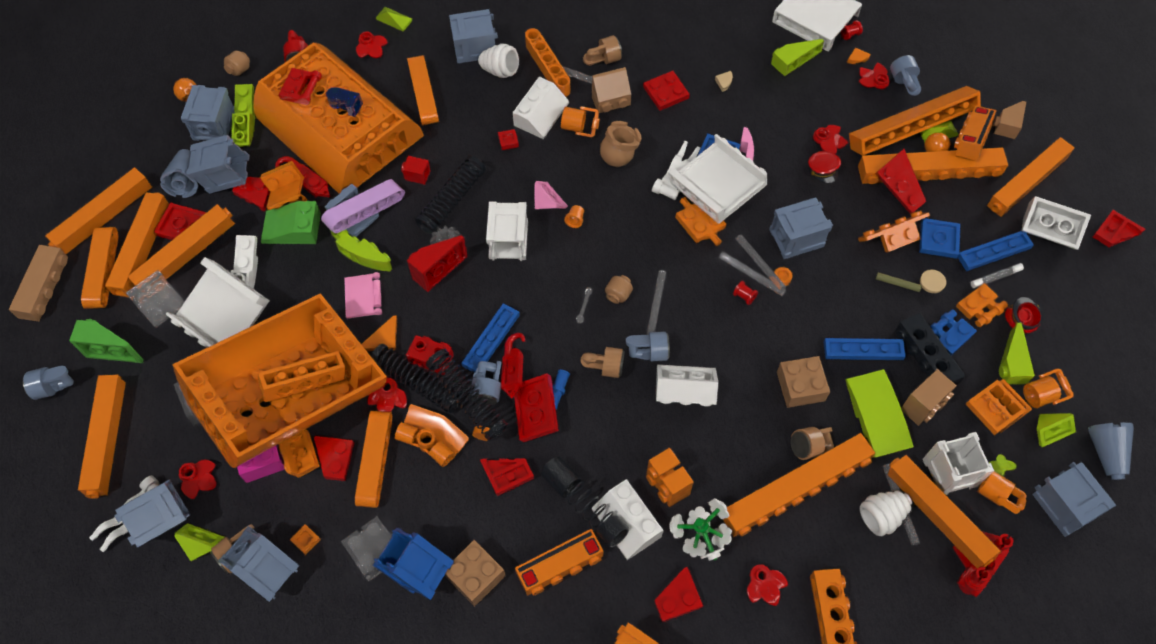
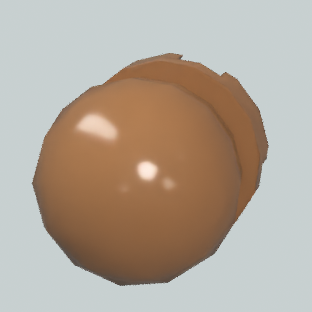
(619, 144)

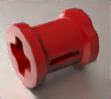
(851, 30)
(745, 292)

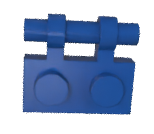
(958, 333)

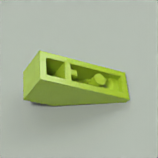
(795, 54)
(1016, 361)

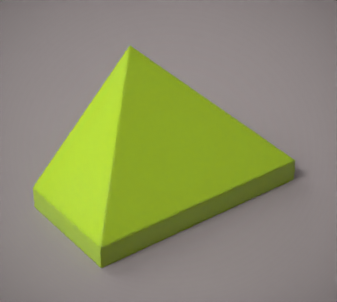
(394, 19)
(946, 128)
(1054, 427)
(196, 540)

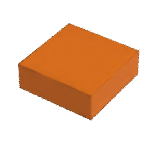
(305, 539)

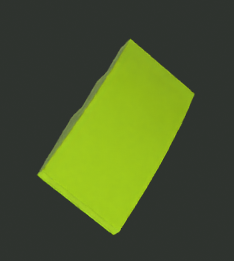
(879, 413)

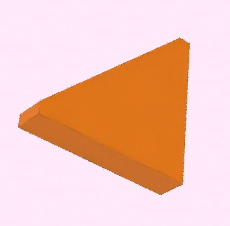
(384, 335)

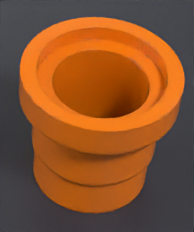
(574, 217)

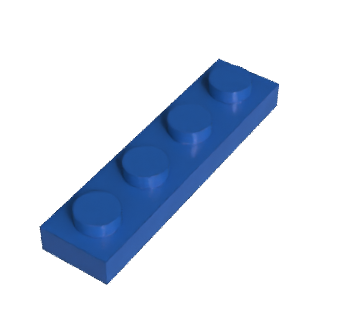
(995, 250)
(491, 337)
(864, 349)

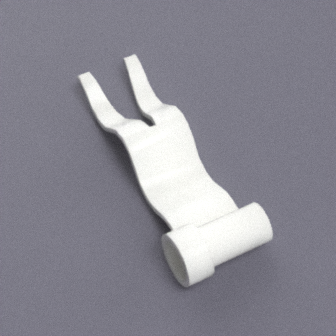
(664, 186)
(147, 484)

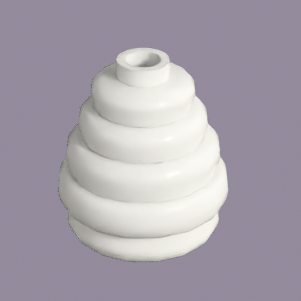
(500, 60)
(885, 511)

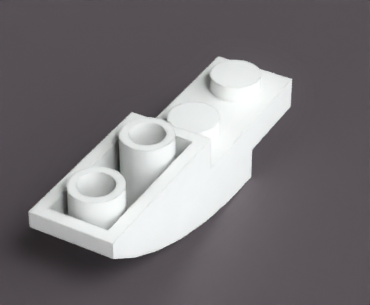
(245, 259)

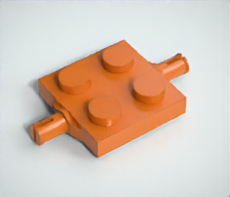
(698, 223)

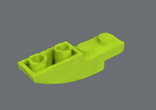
(243, 117)
(362, 251)

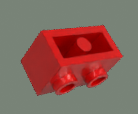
(423, 348)

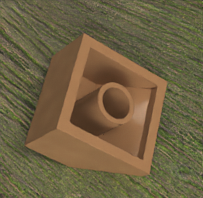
(611, 90)

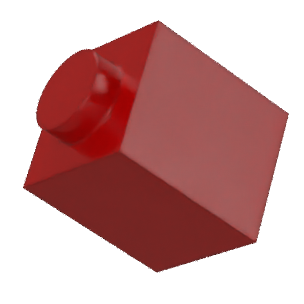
(416, 170)

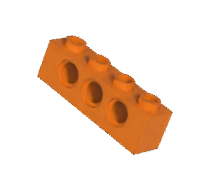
(301, 376)
(834, 581)

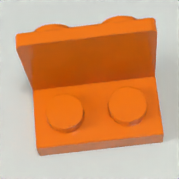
(284, 184)

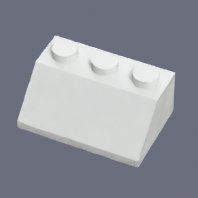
(540, 108)
(1055, 222)
(686, 385)
(633, 512)

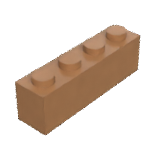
(38, 283)

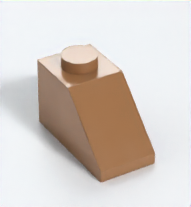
(1010, 120)

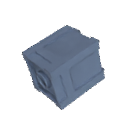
(472, 34)
(208, 112)
(218, 164)
(800, 228)
(1073, 498)
(152, 513)
(258, 563)

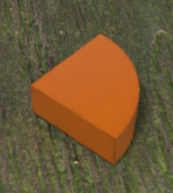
(858, 56)

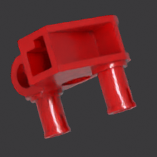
(974, 580)

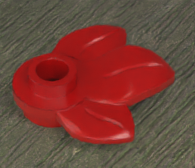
(370, 45)
(874, 78)
(829, 138)
(388, 399)
(199, 479)
(766, 588)

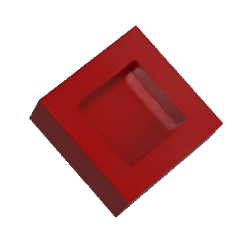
(508, 139)

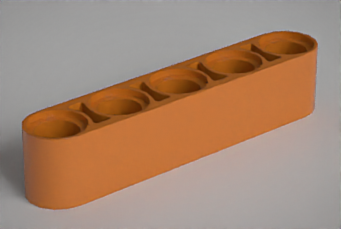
(547, 60)
(423, 90)
(99, 267)
(373, 459)

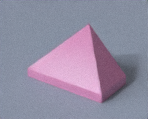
(547, 197)

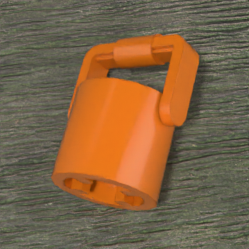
(574, 120)
(1047, 389)
(999, 488)

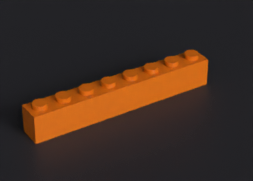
(914, 120)
(939, 165)
(798, 484)

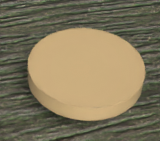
(933, 281)

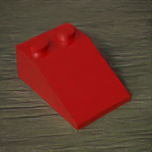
(436, 261)

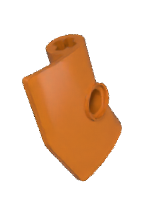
(422, 424)

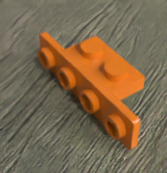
(897, 234)

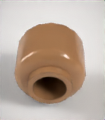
(236, 63)
(618, 289)

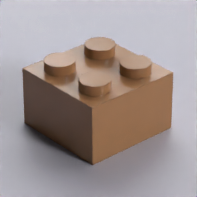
(803, 381)
(929, 398)
(474, 573)

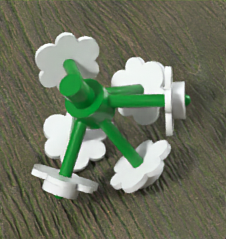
(700, 522)

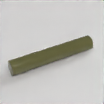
(898, 282)

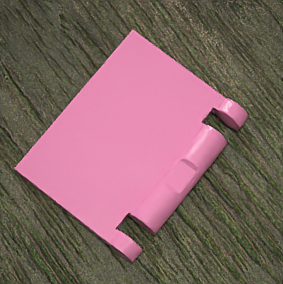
(363, 295)

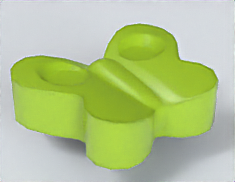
(1002, 465)

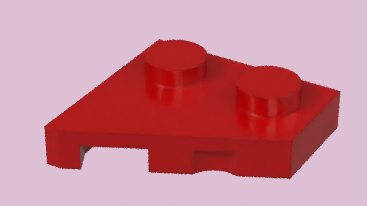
(1117, 229)
(334, 456)
(507, 473)
(678, 597)

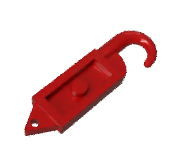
(312, 182)
(512, 366)

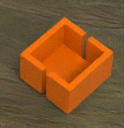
(672, 484)

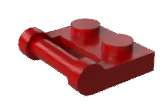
(295, 84)

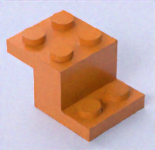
(998, 406)

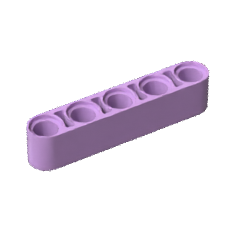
(362, 206)

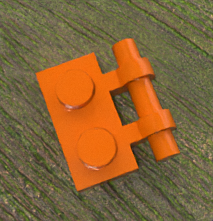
(978, 300)

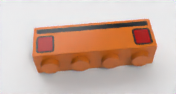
(974, 133)
(559, 562)

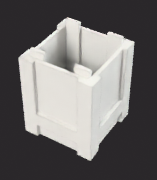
(507, 230)
(958, 464)

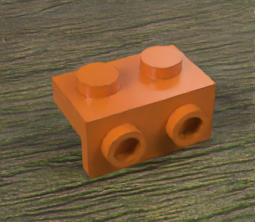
(299, 454)

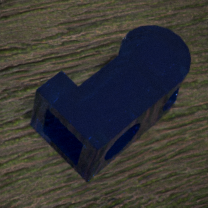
(345, 100)

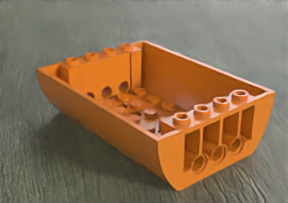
(322, 136)
(225, 382)

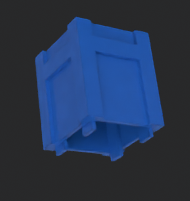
(413, 563)

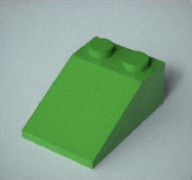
(292, 224)
(100, 343)

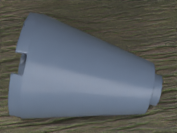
(174, 178)
(1113, 447)

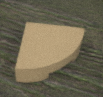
(724, 80)

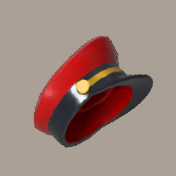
(824, 166)
(1025, 312)

